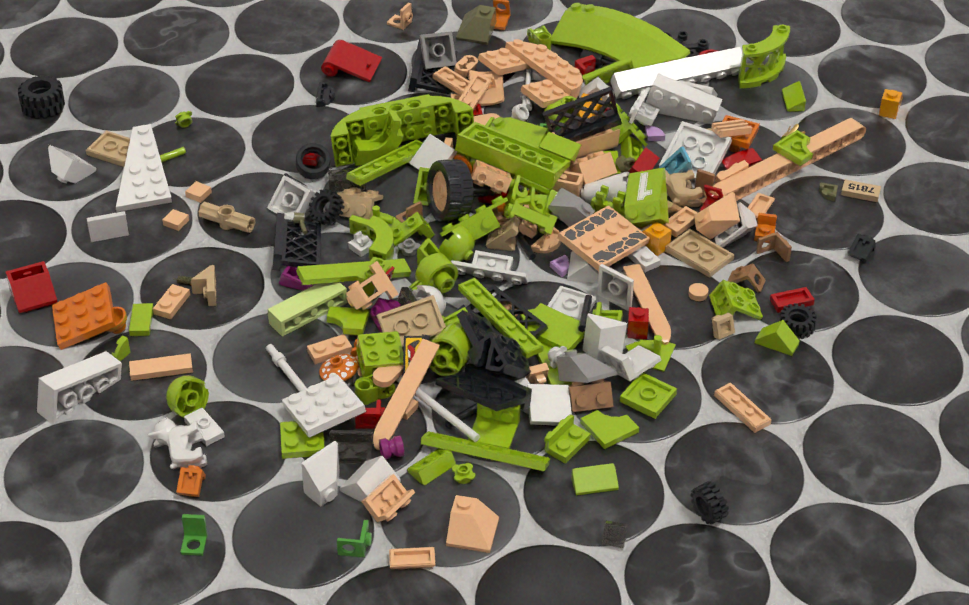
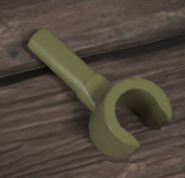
(299, 219)

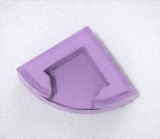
(654, 134)
(560, 265)

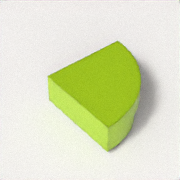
(122, 349)

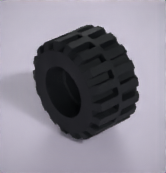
(41, 96)

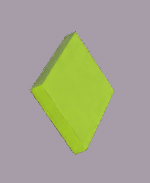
(561, 328)

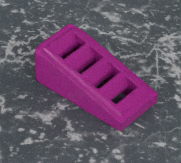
(291, 279)

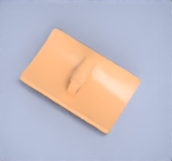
(495, 91)

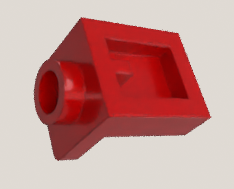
(585, 64)
(370, 418)

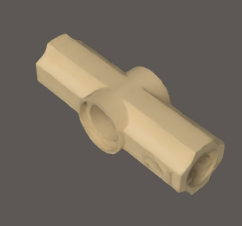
(227, 217)

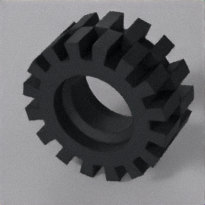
(320, 201)
(802, 314)
(709, 502)

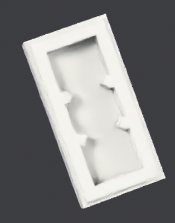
(209, 427)

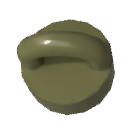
(624, 164)

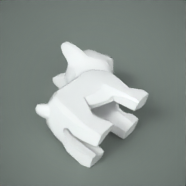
(180, 442)

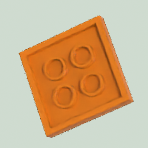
(83, 315)

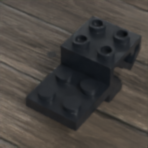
(493, 350)

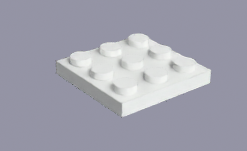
(702, 146)
(323, 405)

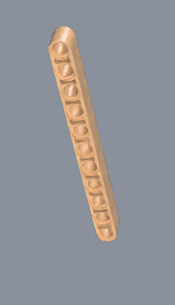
(778, 166)

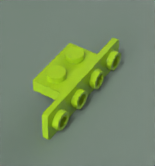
(627, 128)
(479, 223)

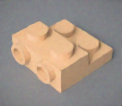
(491, 176)

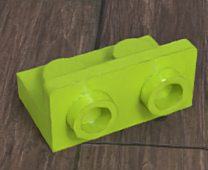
(565, 439)

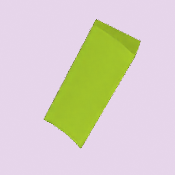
(511, 154)

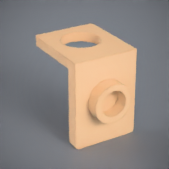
(405, 17)

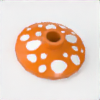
(342, 365)

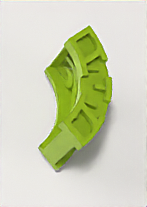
(759, 51)
(538, 203)

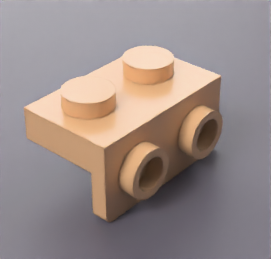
(387, 499)

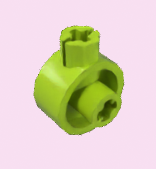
(437, 272)

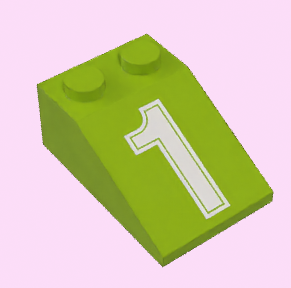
(646, 198)

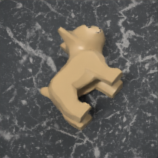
(680, 189)

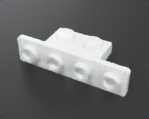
(642, 111)
(493, 266)

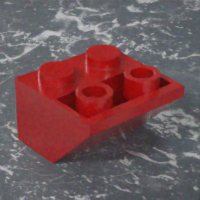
(31, 287)

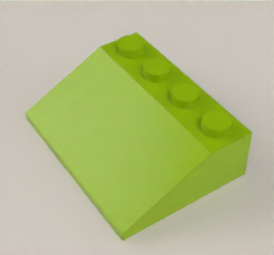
(519, 129)

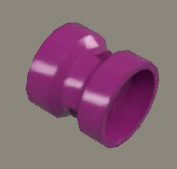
(392, 447)

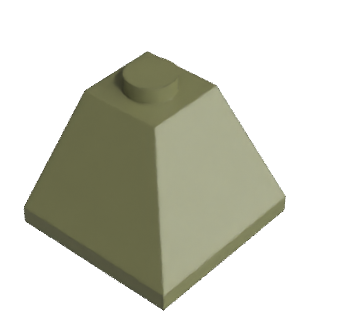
(478, 25)

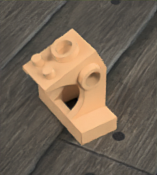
(358, 298)

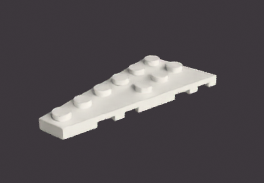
(143, 173)

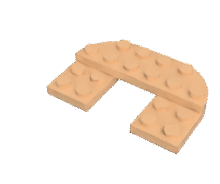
(520, 55)

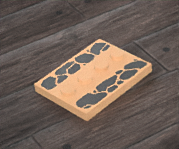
(603, 238)

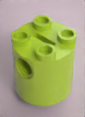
(452, 351)

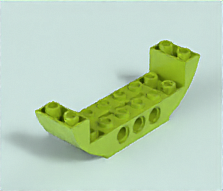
(418, 118)

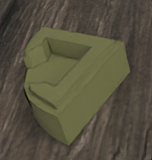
(828, 191)

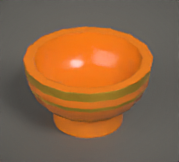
(120, 318)

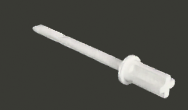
(525, 100)

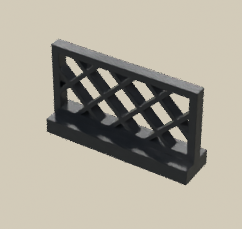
(418, 75)
(586, 126)
(282, 242)
(505, 299)
(487, 388)

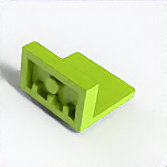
(730, 298)
(378, 351)
(496, 427)

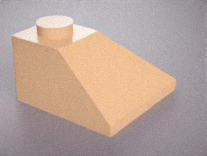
(718, 216)
(471, 525)

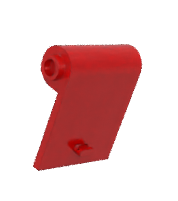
(351, 60)

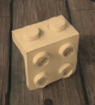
(358, 202)

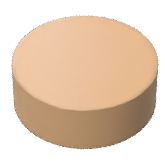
(698, 292)

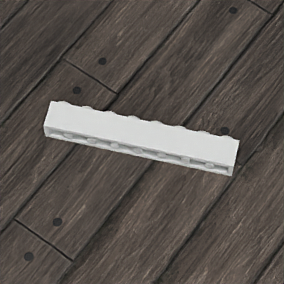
(689, 69)

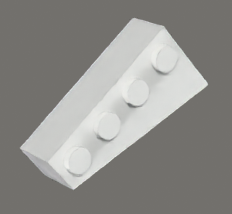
(76, 384)

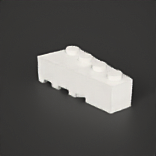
(682, 100)

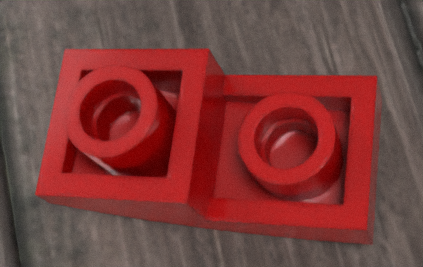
(748, 155)

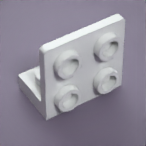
(632, 363)

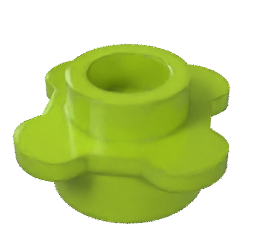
(184, 119)
(463, 473)

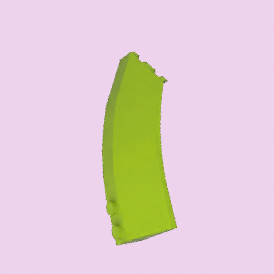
(616, 36)

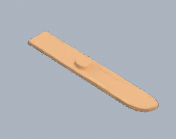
(648, 300)
(405, 391)

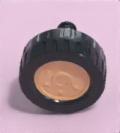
(452, 190)

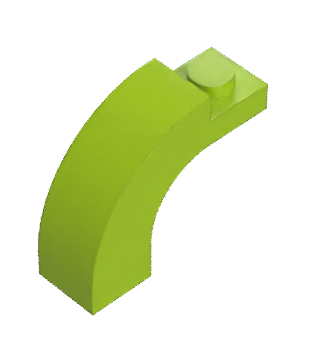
(387, 141)
(378, 232)

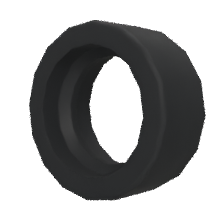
(313, 173)

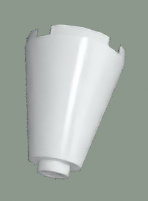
(615, 184)

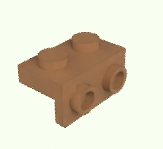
(590, 395)

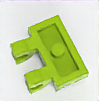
(600, 202)

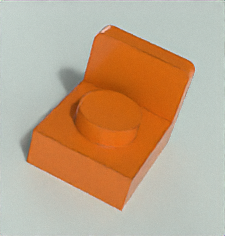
(765, 225)
(190, 481)

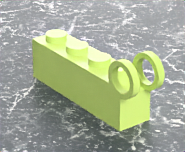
(306, 306)

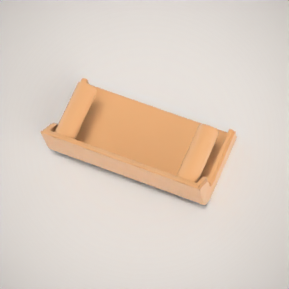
(598, 142)

